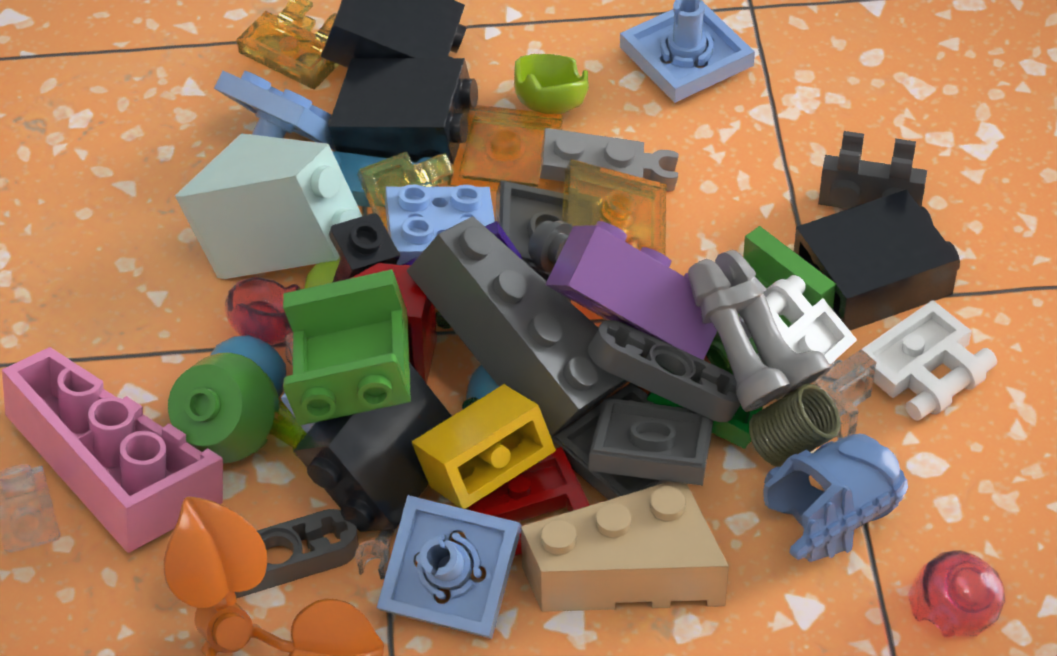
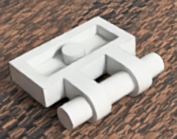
(811, 326)
(916, 348)

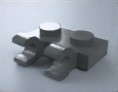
(853, 181)

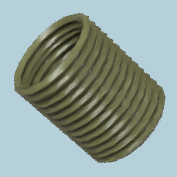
(794, 423)

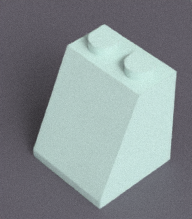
(267, 205)

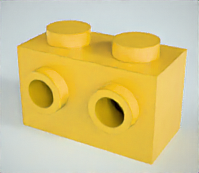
(483, 446)

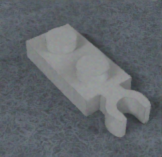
(606, 152)

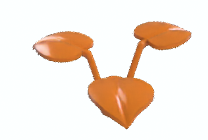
(222, 554)

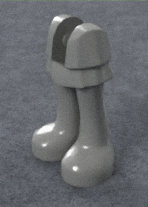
(731, 288)

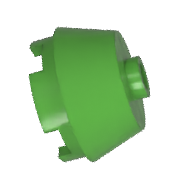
(224, 406)

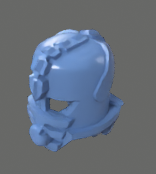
(859, 487)

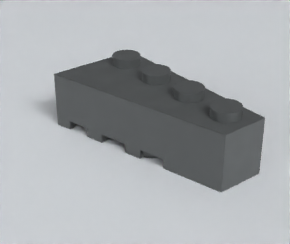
(514, 322)

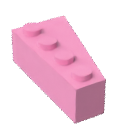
(106, 448)

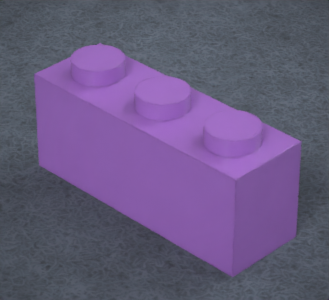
(630, 287)

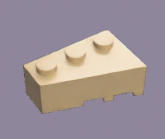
(626, 551)

